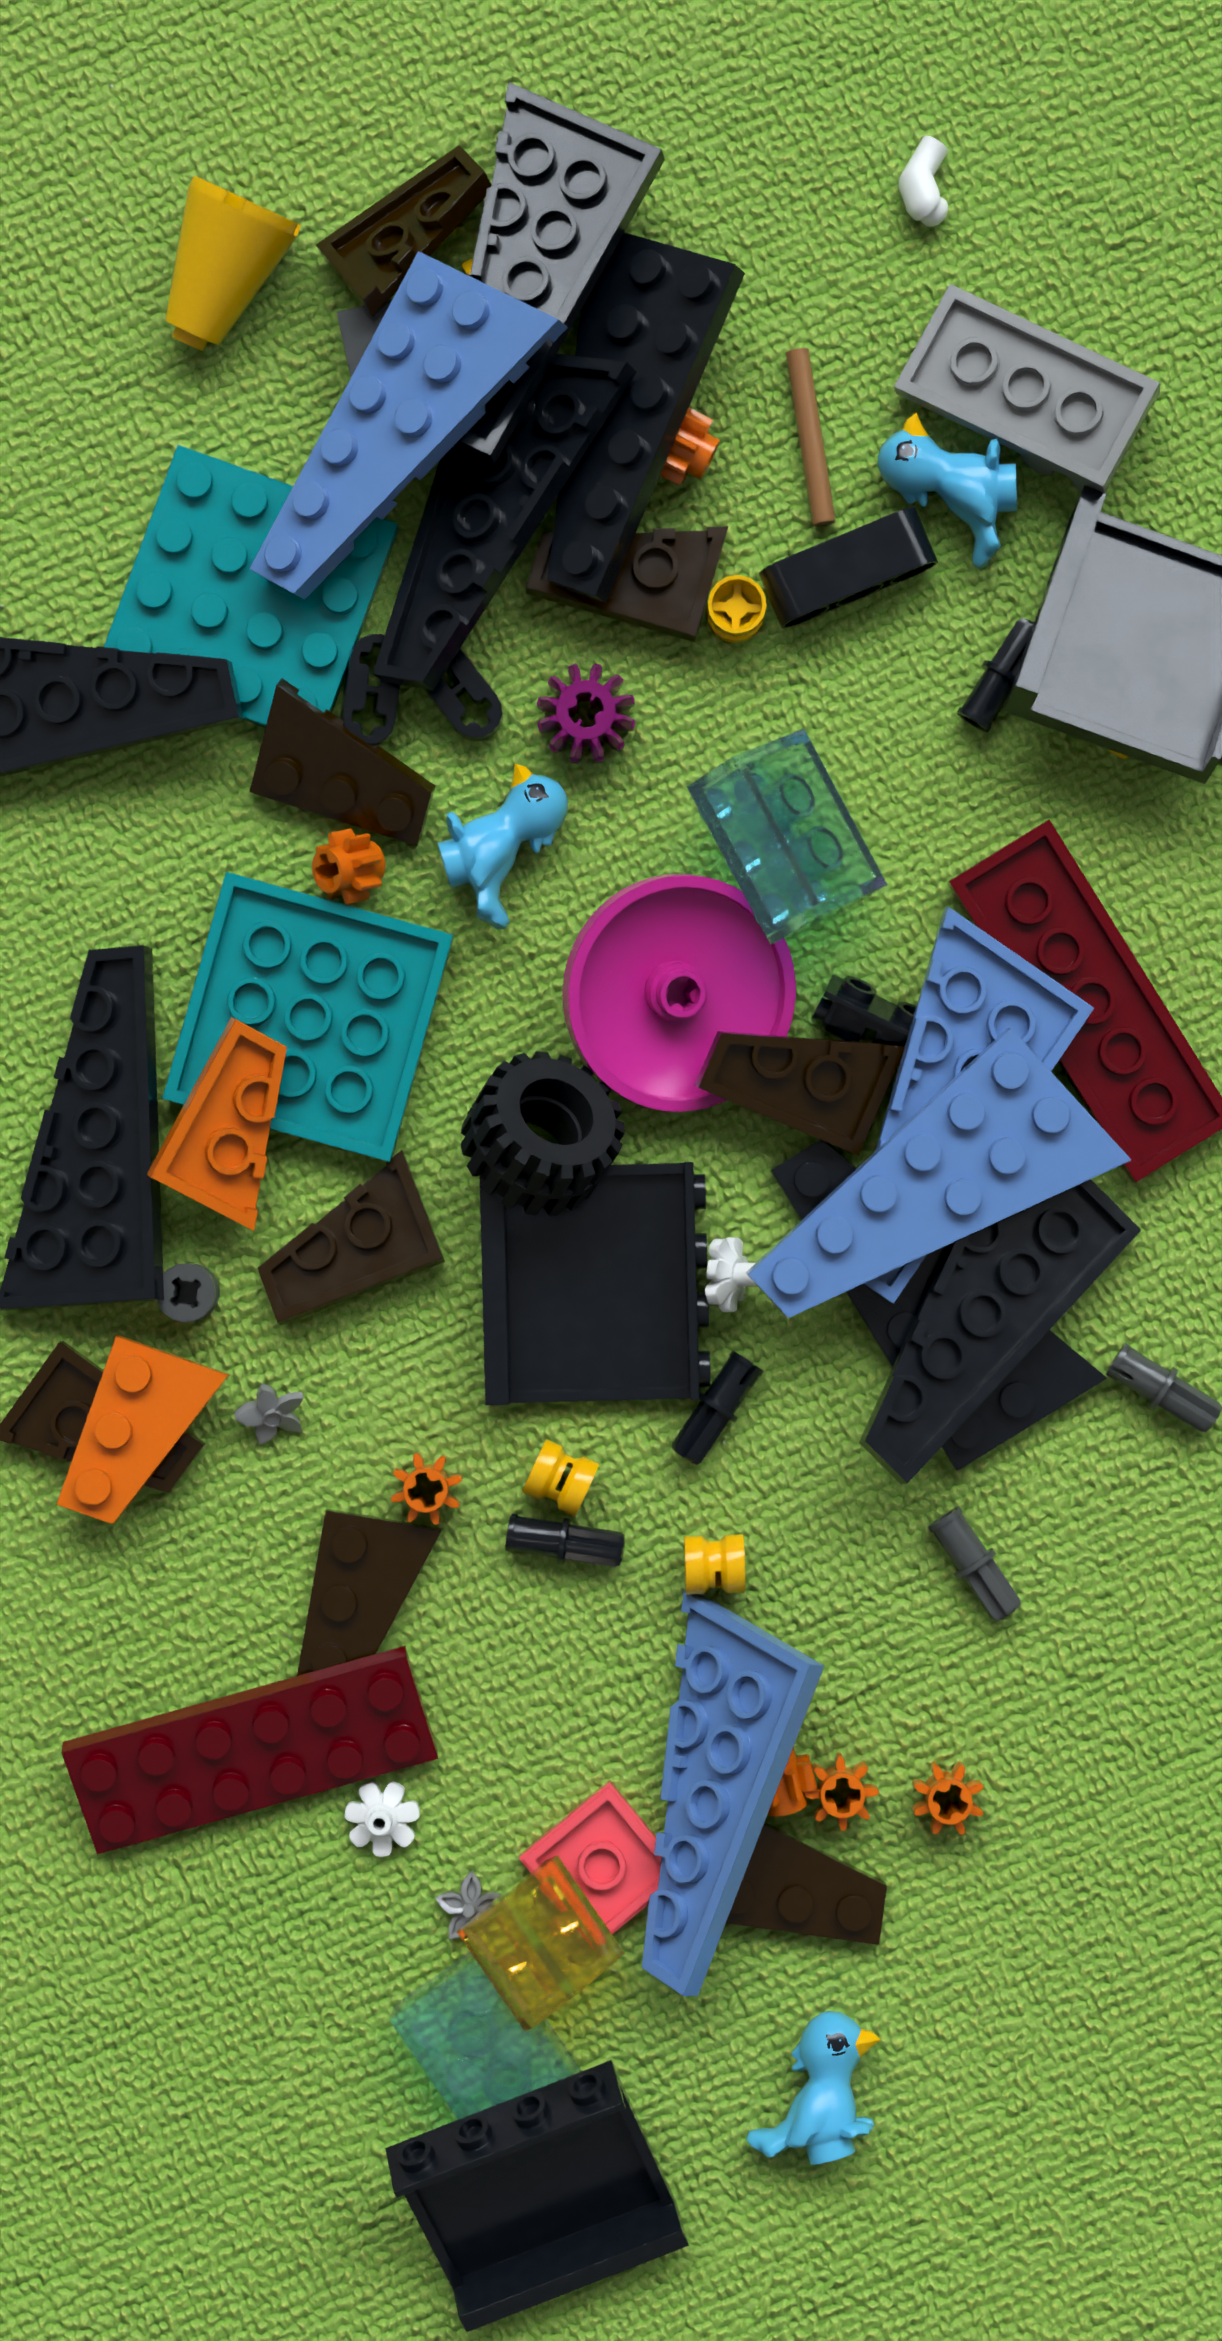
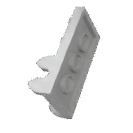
(1027, 389)

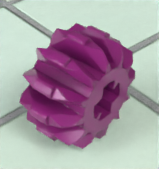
(605, 721)

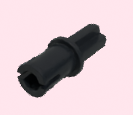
(996, 682)
(716, 1408)
(564, 1541)

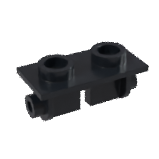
(859, 1007)

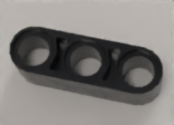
(848, 567)

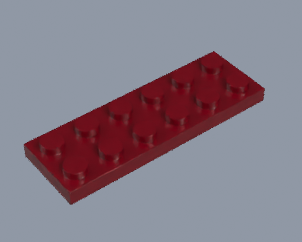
(1129, 1053)
(250, 1750)

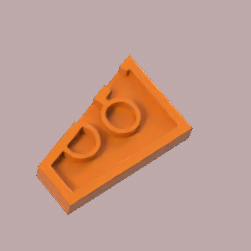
(225, 1125)
(133, 1424)

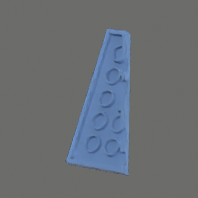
(409, 401)
(965, 1003)
(967, 1159)
(721, 1770)

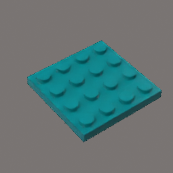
(201, 599)
(332, 986)

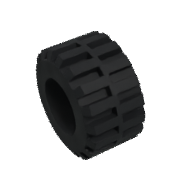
(523, 1164)

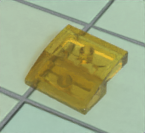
(540, 1943)

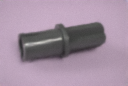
(1164, 1388)
(975, 1564)

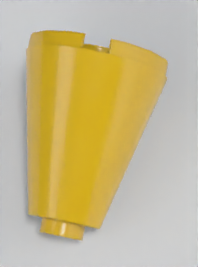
(221, 261)

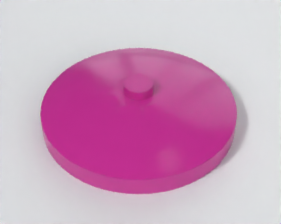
(662, 976)

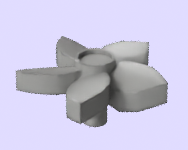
(270, 1412)
(466, 1903)

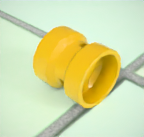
(736, 597)
(548, 1472)
(714, 1564)

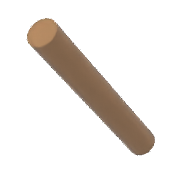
(810, 437)

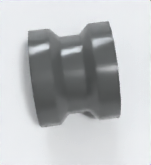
(202, 1294)

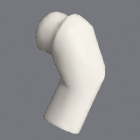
(919, 186)

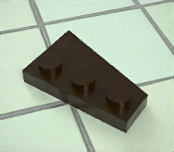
(382, 241)
(658, 585)
(333, 773)
(803, 1082)
(355, 1248)
(55, 1409)
(360, 1585)
(807, 1892)

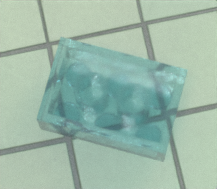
(786, 835)
(475, 2043)

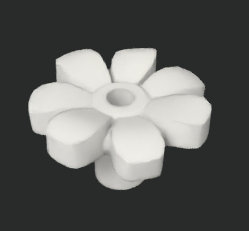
(728, 1274)
(383, 1806)

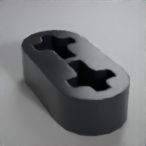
(357, 688)
(477, 689)

